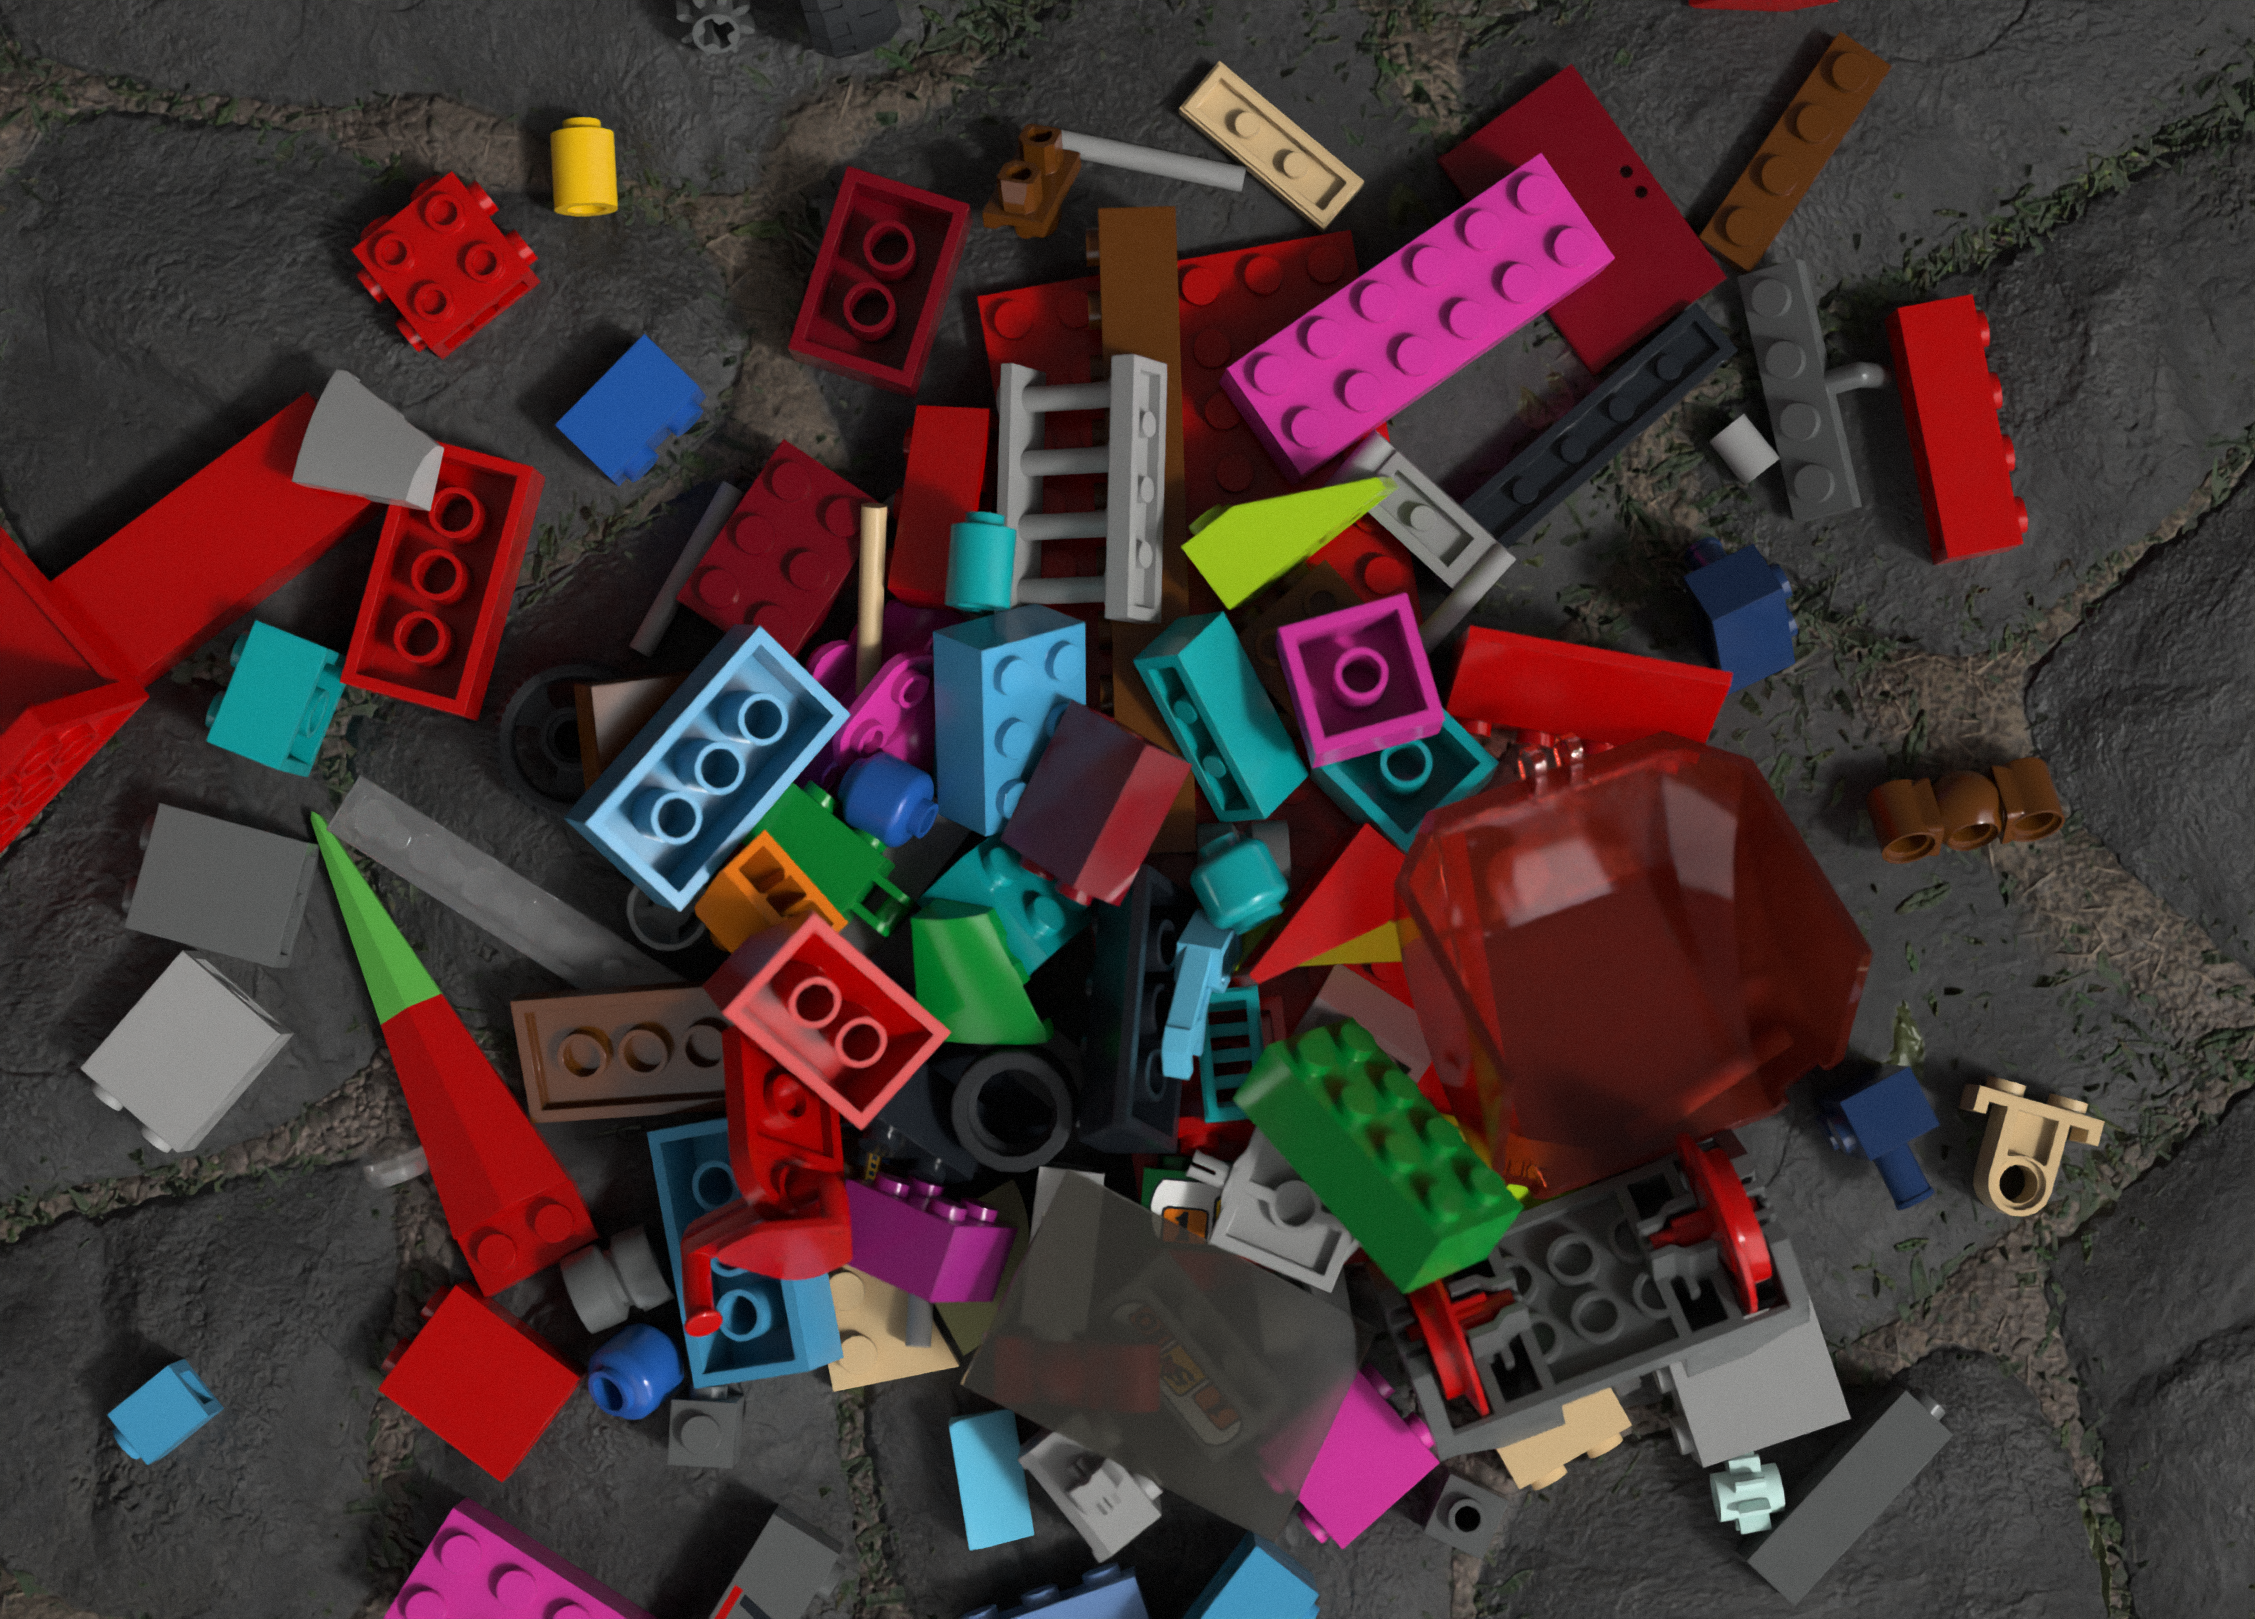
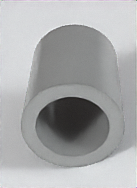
(1744, 449)

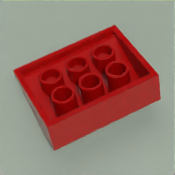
(1564, 687)

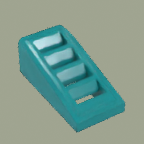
(1232, 999)

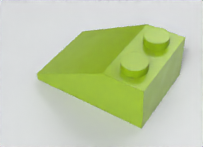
(1260, 542)

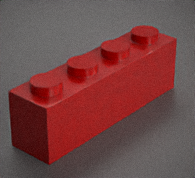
(1955, 429)

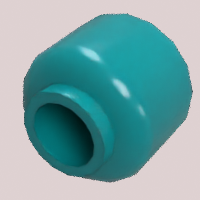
(1238, 883)

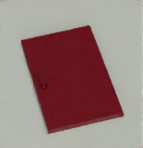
(1657, 255)

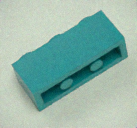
(1221, 717)

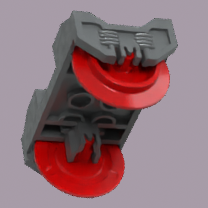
(1599, 1295)

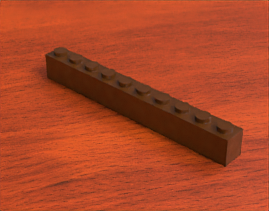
(1142, 318)

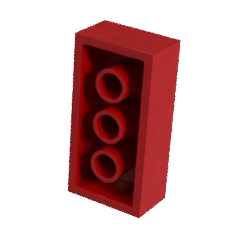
(445, 585)

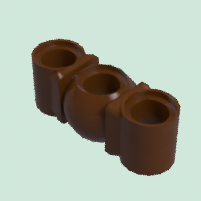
(1964, 810)

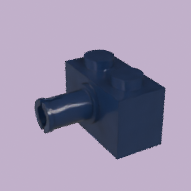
(1739, 611)
(1875, 1120)

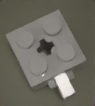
(1093, 1492)

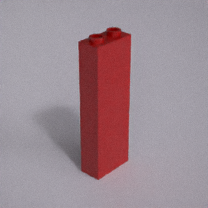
(211, 549)

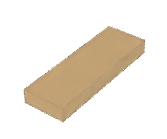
(1271, 147)

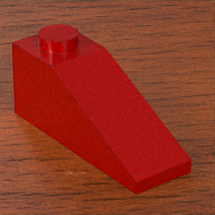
(1337, 903)

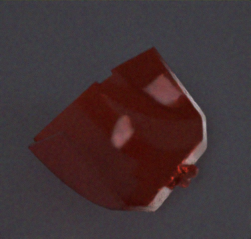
(1621, 957)

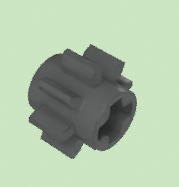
(714, 23)

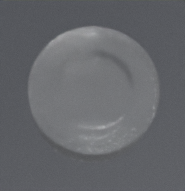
(395, 1167)

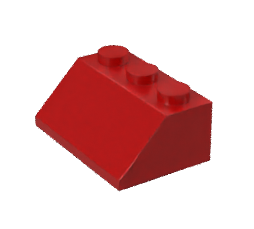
(826, 1014)

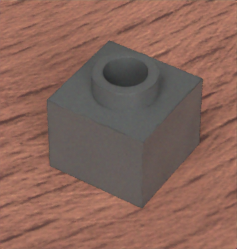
(1450, 1495)

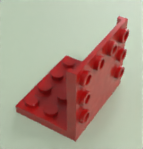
(57, 691)

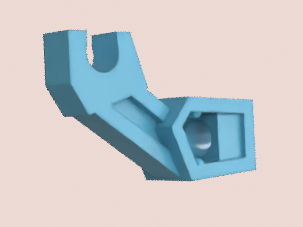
(1202, 966)

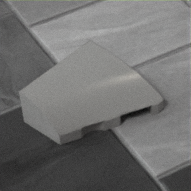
(367, 448)

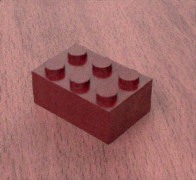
(881, 282)
(783, 553)

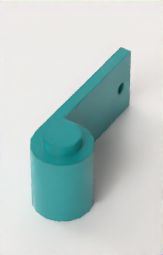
(980, 564)

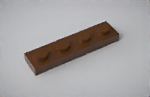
(1793, 154)

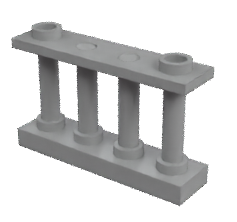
(1135, 485)

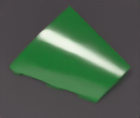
(972, 977)

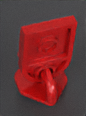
(790, 1178)

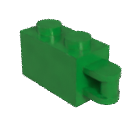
(837, 859)

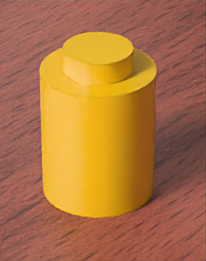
(583, 168)

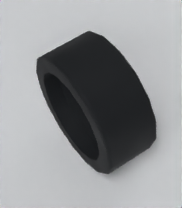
(979, 1141)

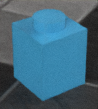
(163, 1413)

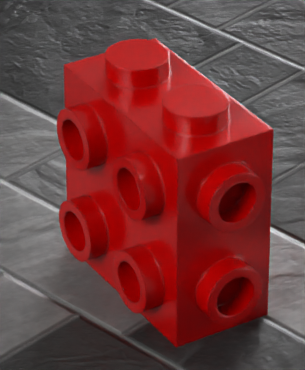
(445, 264)

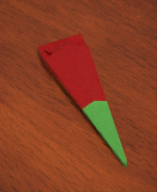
(491, 1166)

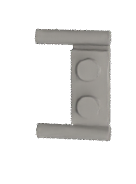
(1432, 529)

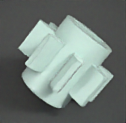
(1747, 1493)

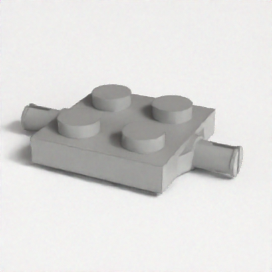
(1274, 1215)

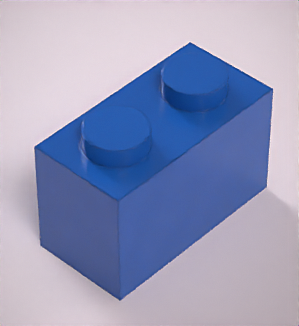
(633, 412)

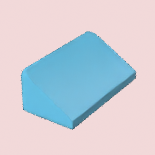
(990, 1478)

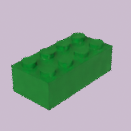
(1377, 1153)

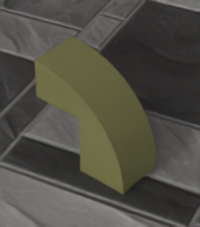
(971, 1319)

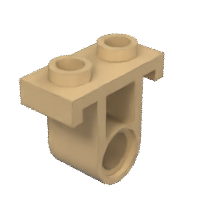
(2024, 1136)

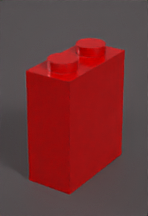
(480, 1378)

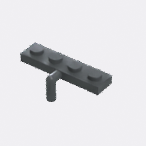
(1804, 389)

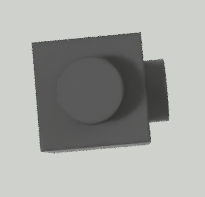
(706, 1427)

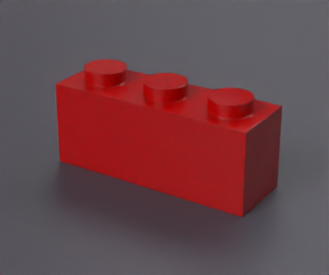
(948, 473)

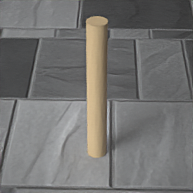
(870, 593)

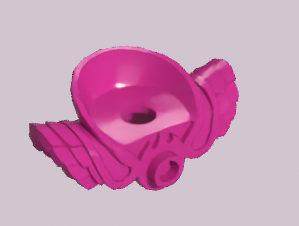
(895, 707)

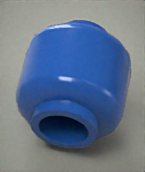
(888, 799)
(635, 1371)

